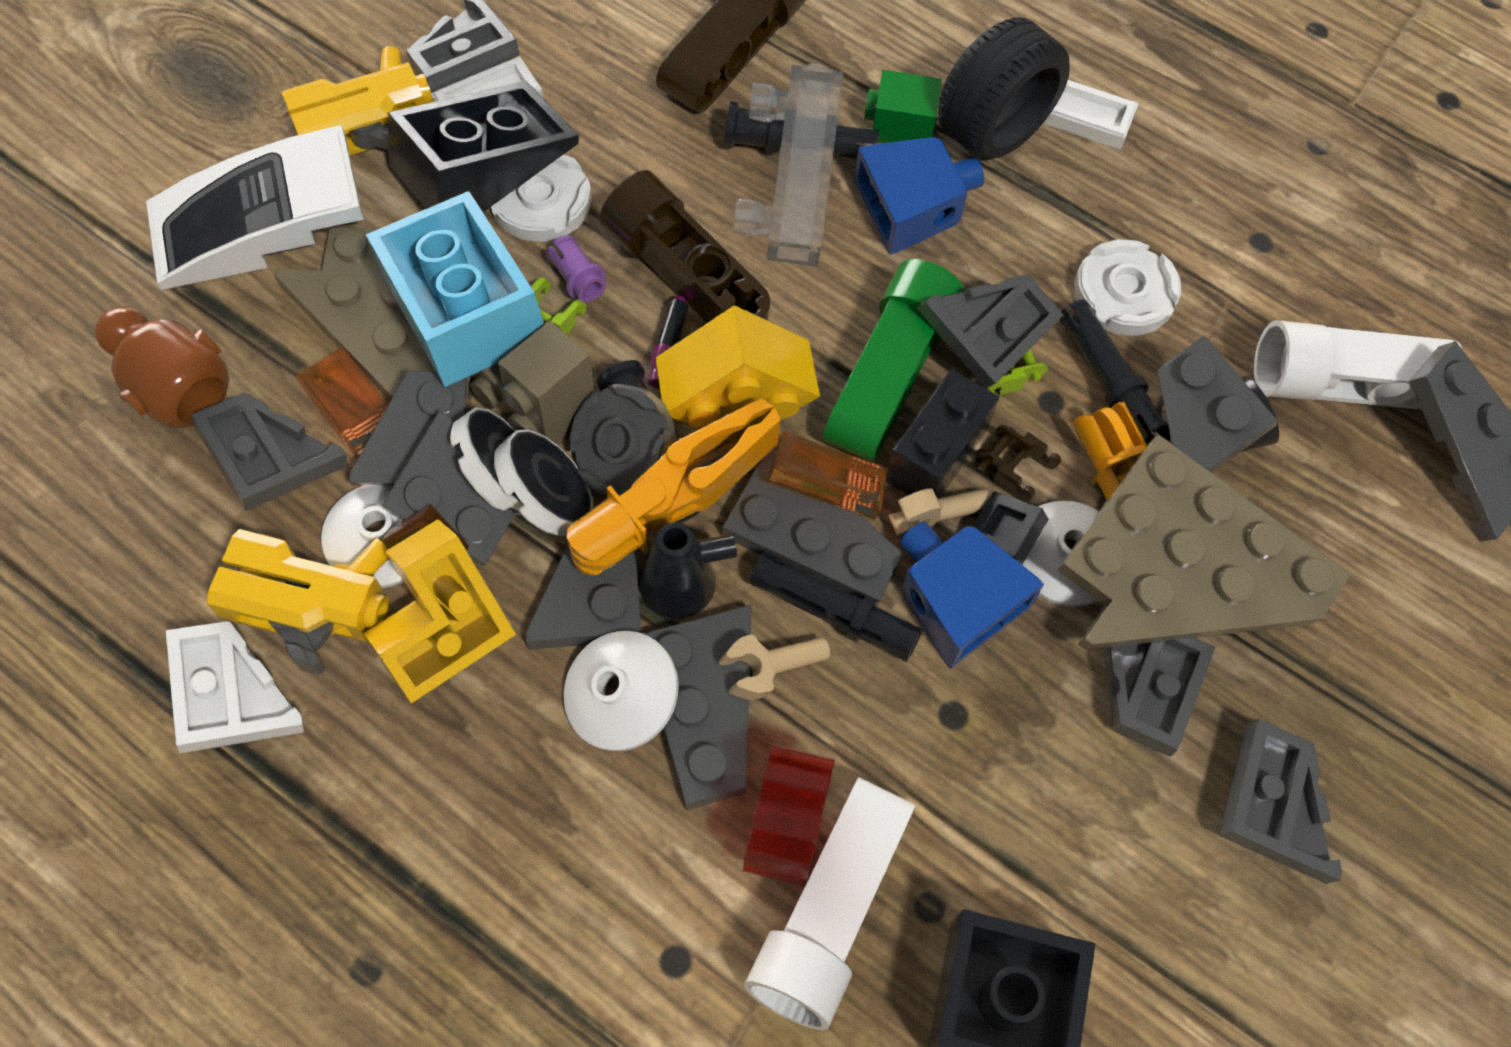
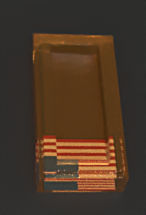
(344, 399)
(828, 475)

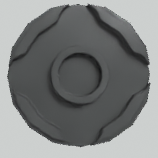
(619, 436)

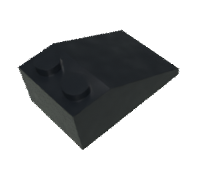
(476, 144)

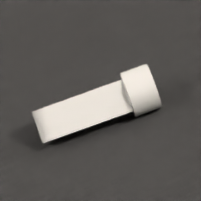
(1340, 364)
(803, 967)

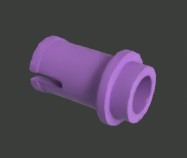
(583, 278)

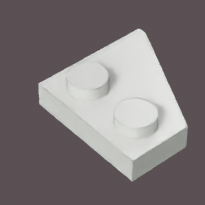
(223, 691)

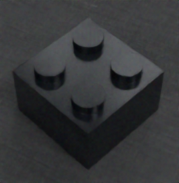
(1010, 986)

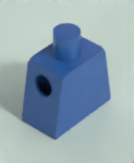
(914, 189)
(964, 588)

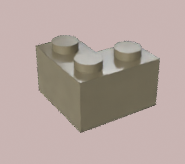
(539, 383)

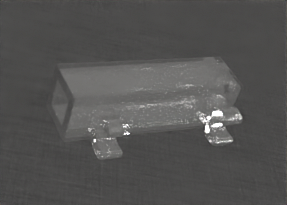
(804, 165)

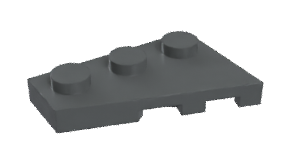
(1477, 430)
(812, 536)
(708, 723)

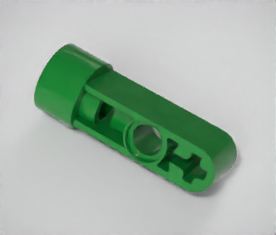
(889, 360)

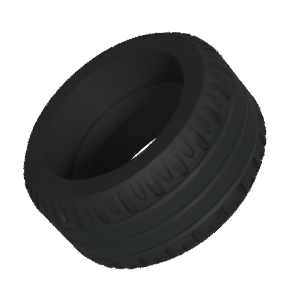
(1003, 88)

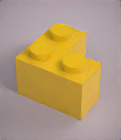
(733, 365)
(449, 621)

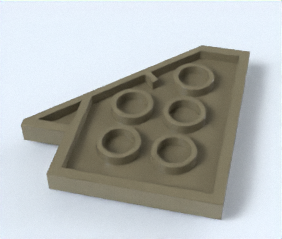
(359, 311)
(1193, 559)

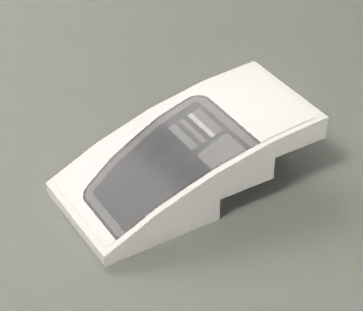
(252, 207)

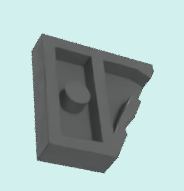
(992, 324)

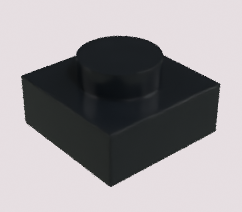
(1011, 524)

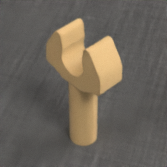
(927, 507)
(768, 663)

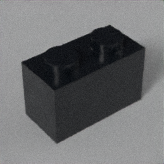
(942, 436)

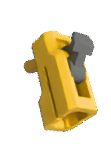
(359, 103)
(298, 596)

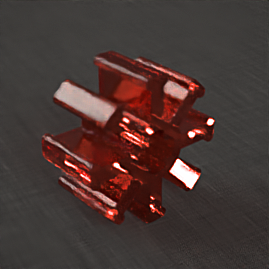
(788, 815)

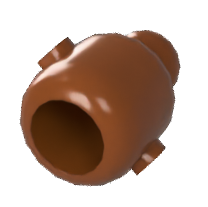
(162, 366)

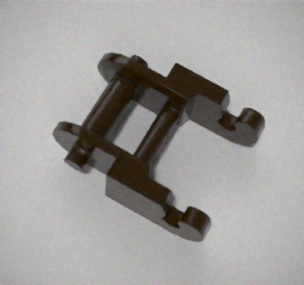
(1024, 447)

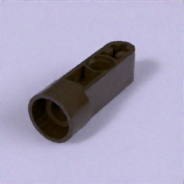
(720, 48)
(658, 229)

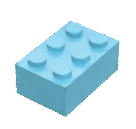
(456, 287)

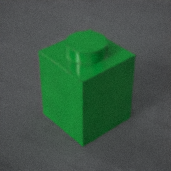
(903, 106)

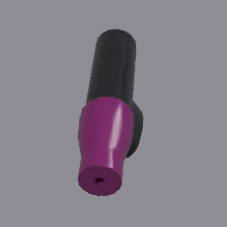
(669, 333)

